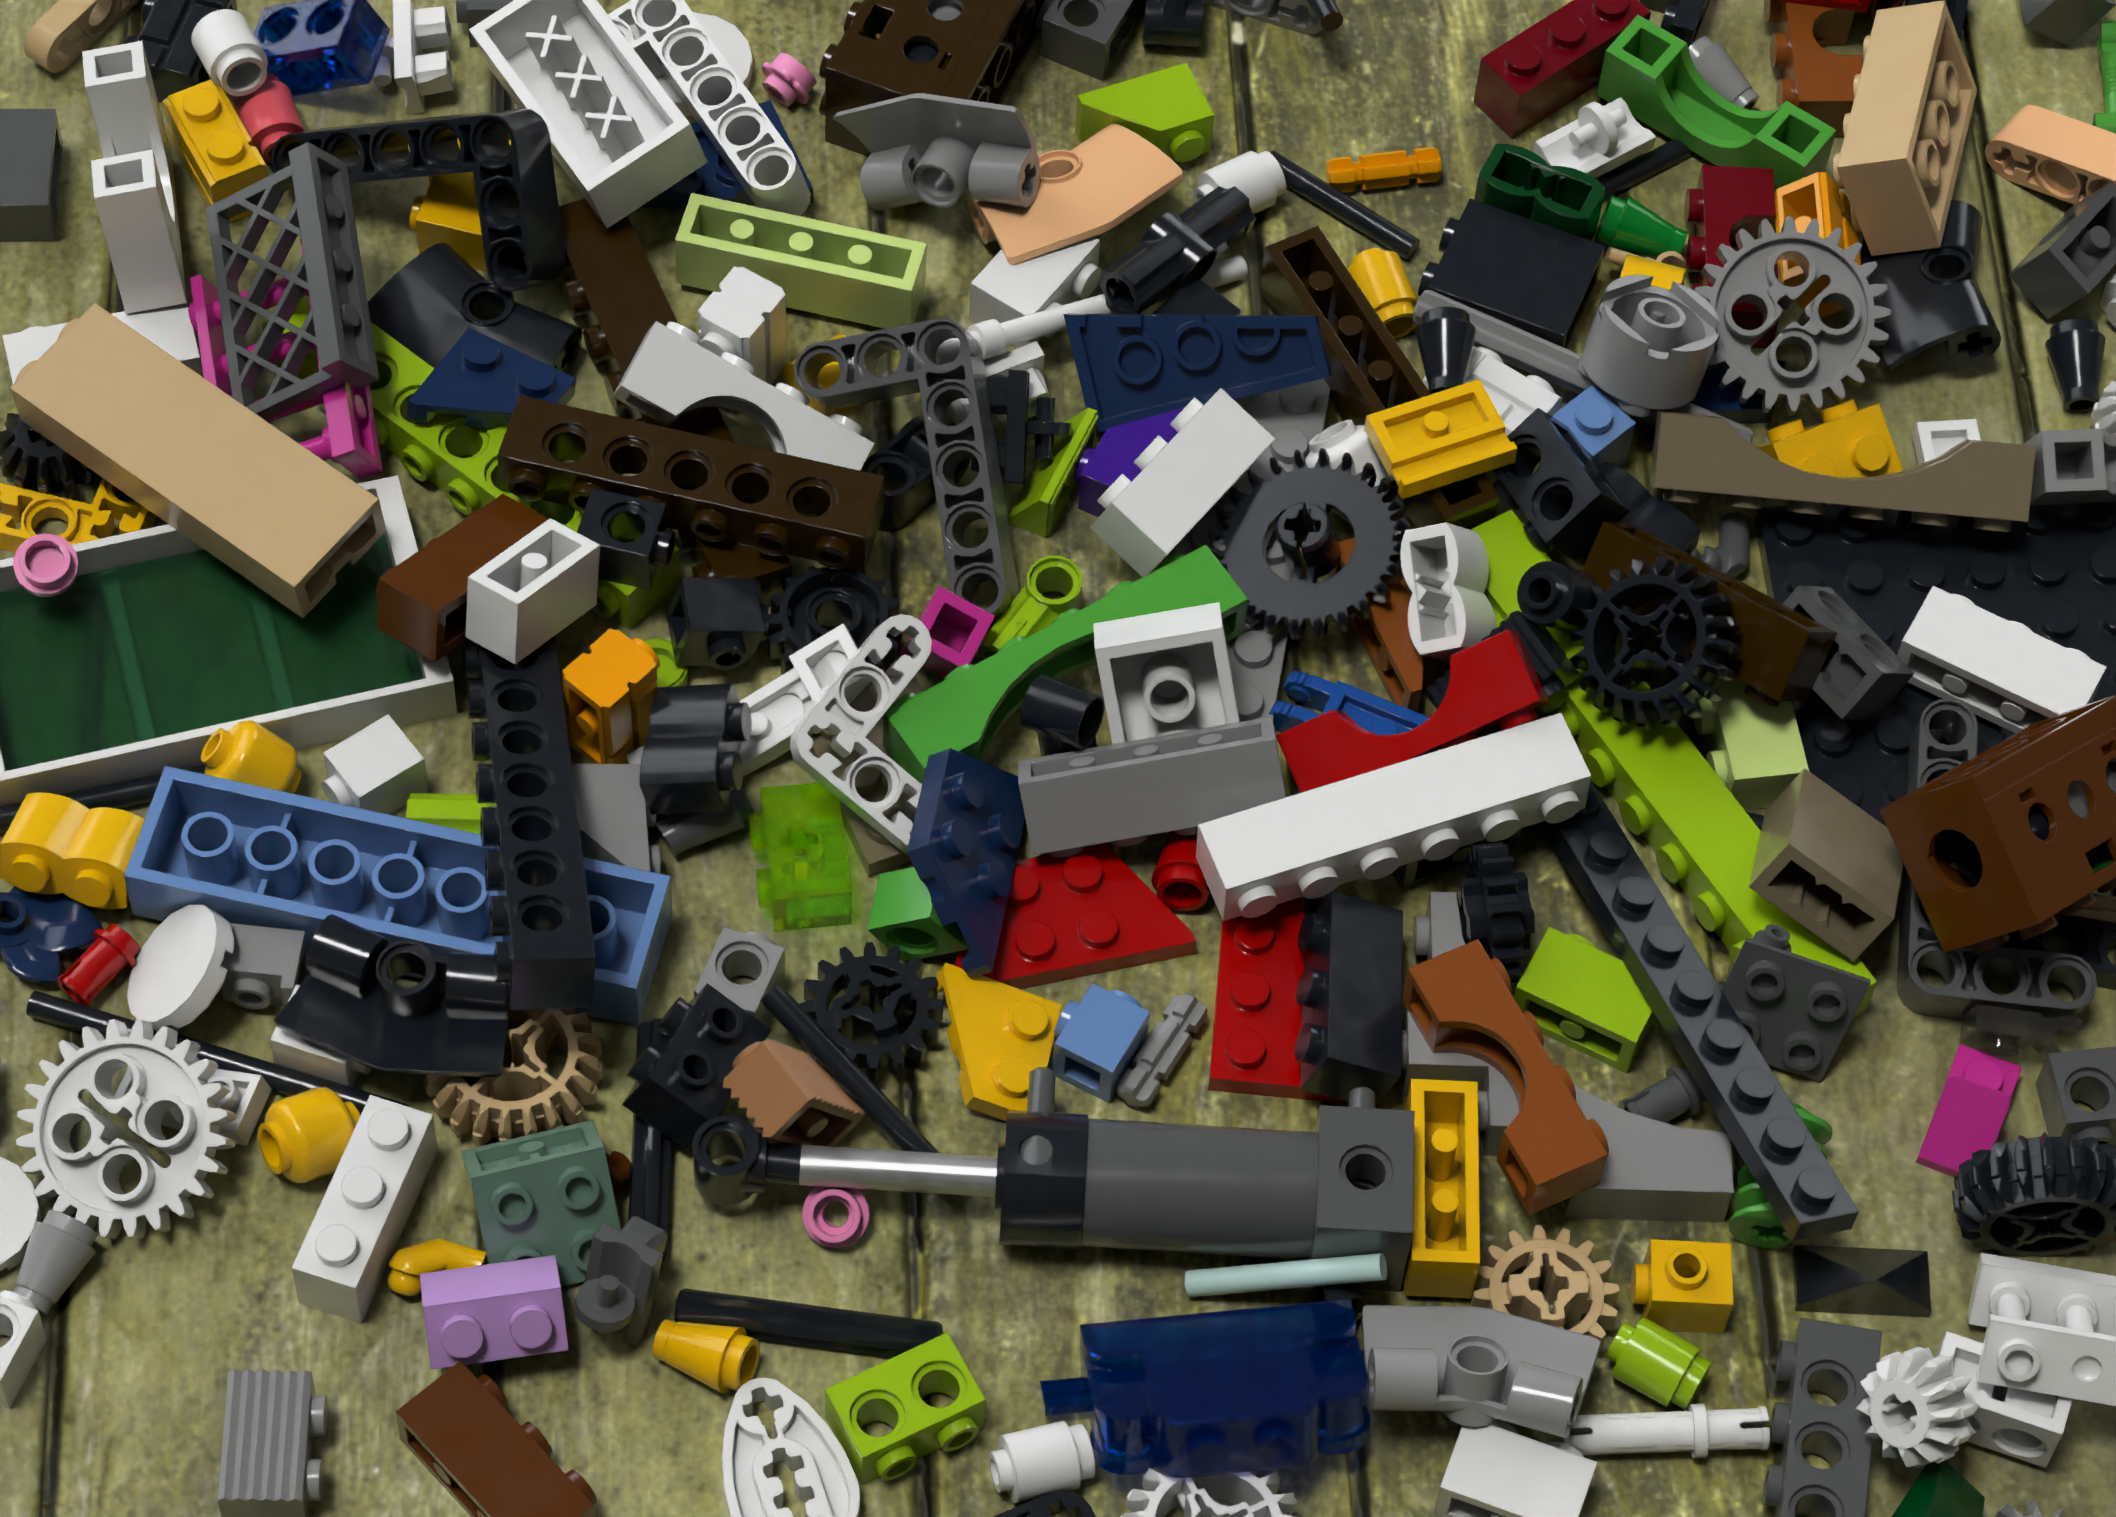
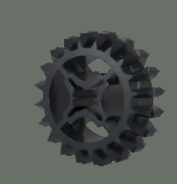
(1674, 625)
(2038, 1196)

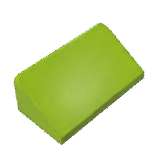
(1052, 480)

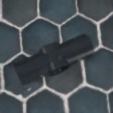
(1177, 250)

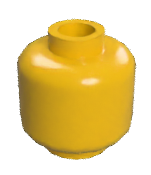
(252, 757)
(307, 1134)

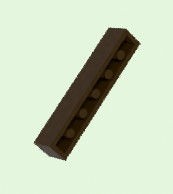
(1366, 363)

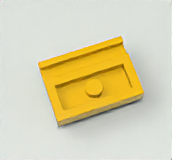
(1440, 438)

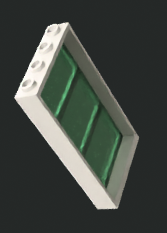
(174, 644)

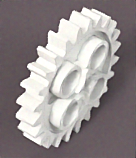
(161, 1080)

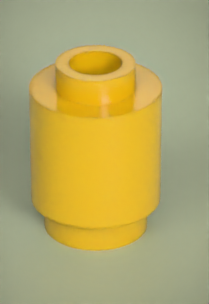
(1386, 288)

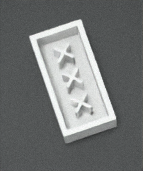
(598, 98)

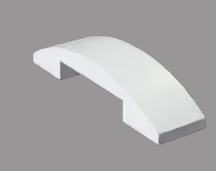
(787, 699)

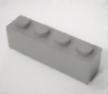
(1148, 786)

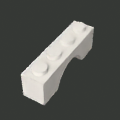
(679, 375)

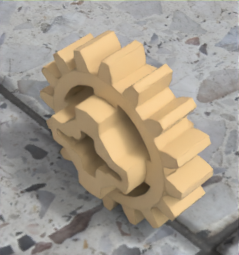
(1565, 1276)

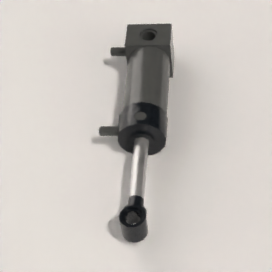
(1132, 1182)

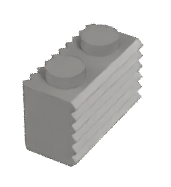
(270, 1444)

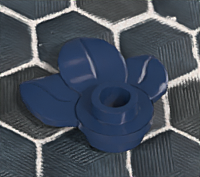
(41, 931)

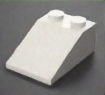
(1165, 673)

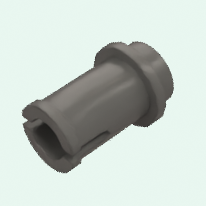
(1667, 1097)

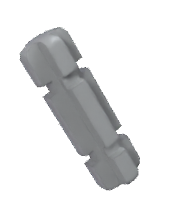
(1161, 1050)

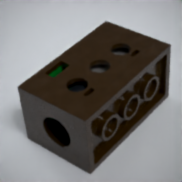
(924, 48)

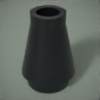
(1445, 346)
(2077, 362)

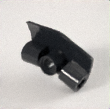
(443, 295)
(1936, 295)
(439, 1027)

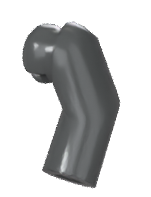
(1733, 546)

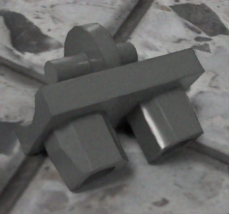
(622, 1279)

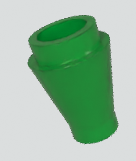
(1637, 229)

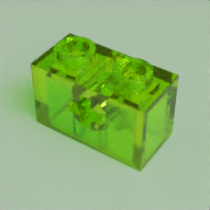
(810, 888)

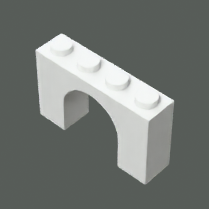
(134, 178)

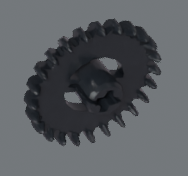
(1293, 507)

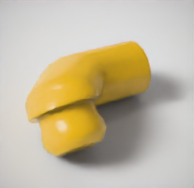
(429, 1257)

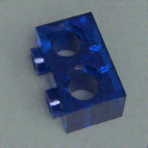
(322, 43)

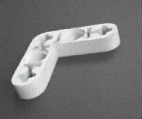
(853, 726)

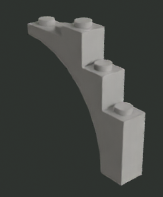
(1650, 1164)

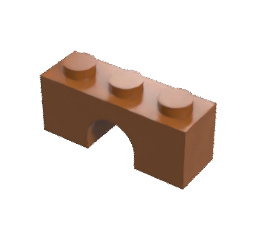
(1809, 73)

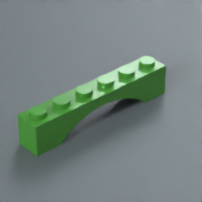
(979, 698)

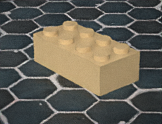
(1906, 129)

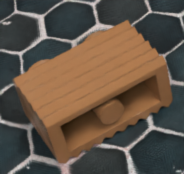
(791, 1096)

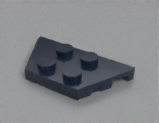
(968, 848)

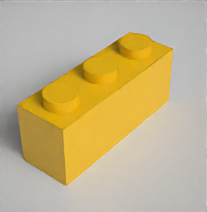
(1446, 1189)

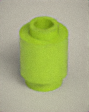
(1658, 1363)

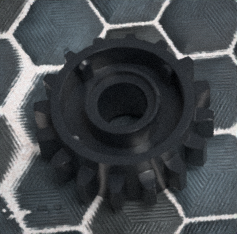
(824, 600)

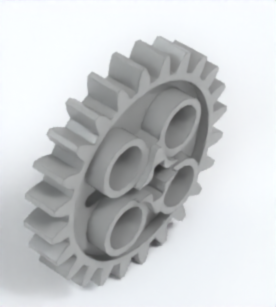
(1829, 352)

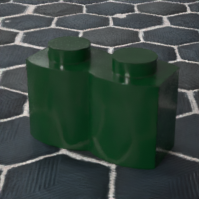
(1544, 193)

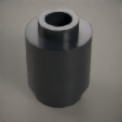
(1553, 593)

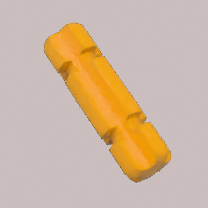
(1384, 169)

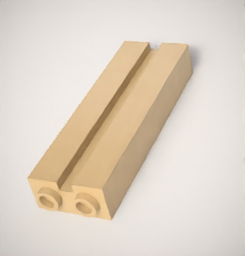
(198, 459)

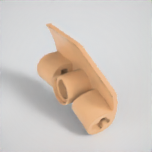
(1079, 194)

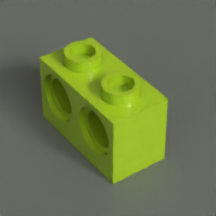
(894, 1395)

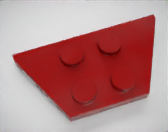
(1081, 920)

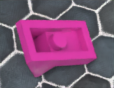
(1968, 1109)

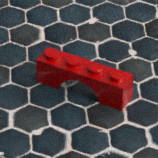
(1486, 689)

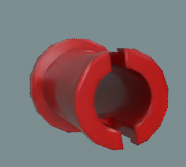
(99, 964)

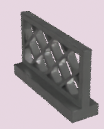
(328, 269)

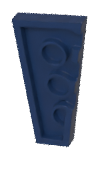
(1162, 361)

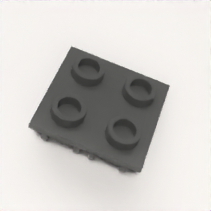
(1792, 1003)

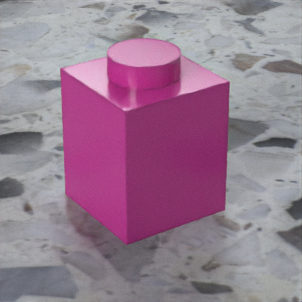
(954, 629)

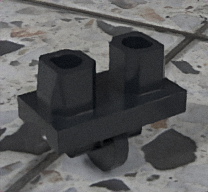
(1011, 398)

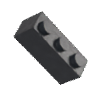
(1350, 997)

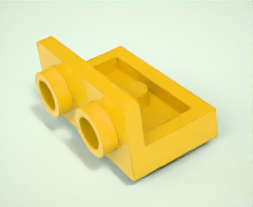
(1843, 445)

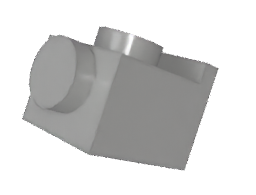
(264, 966)

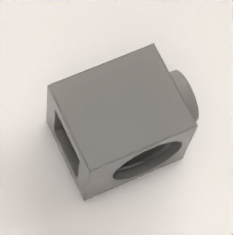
(747, 955)

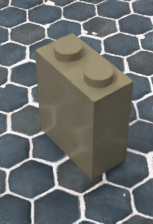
(1828, 865)

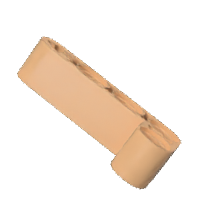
(2053, 154)

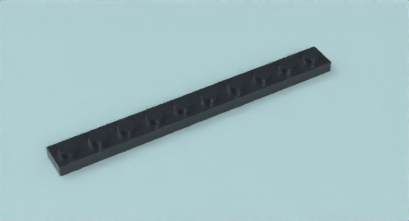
(1701, 1023)

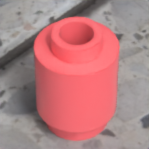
(268, 114)

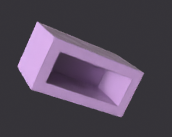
(493, 1312)

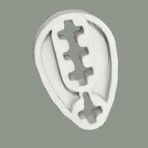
(800, 1441)

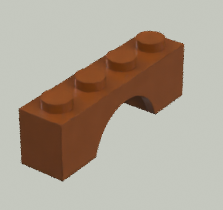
(1468, 1009)

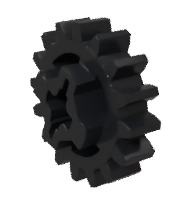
(1496, 906)
(875, 1005)

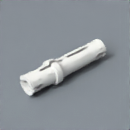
(1672, 1431)

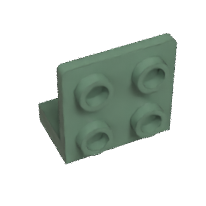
(543, 1196)

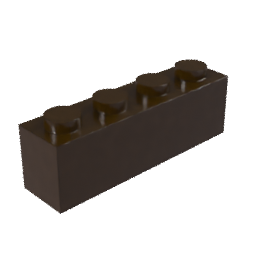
(1777, 643)

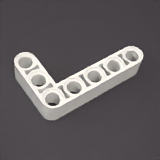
(679, 47)

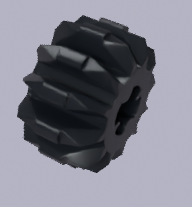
(37, 462)

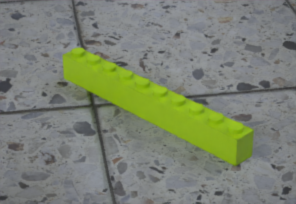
(1662, 787)

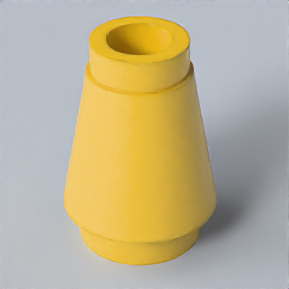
(709, 1353)

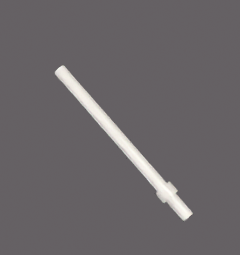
(997, 336)

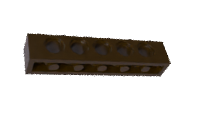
(722, 471)

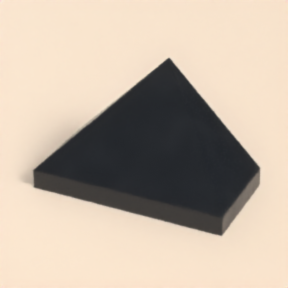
(1861, 1281)

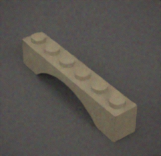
(1968, 480)

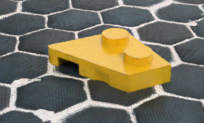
(996, 1038)

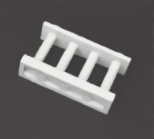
(2046, 1328)

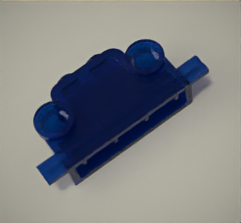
(1220, 1390)

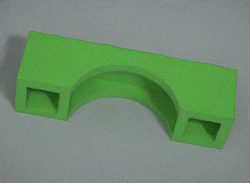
(1669, 94)

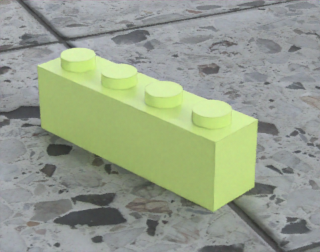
(816, 262)

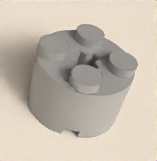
(1650, 344)

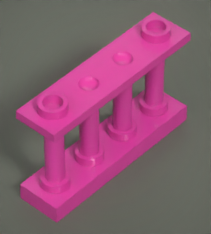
(349, 410)

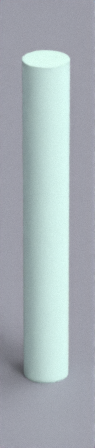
(1286, 1275)

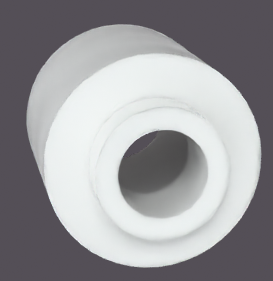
(230, 52)
(1252, 173)
(1041, 1460)

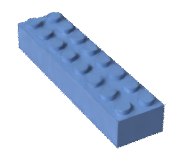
(299, 858)

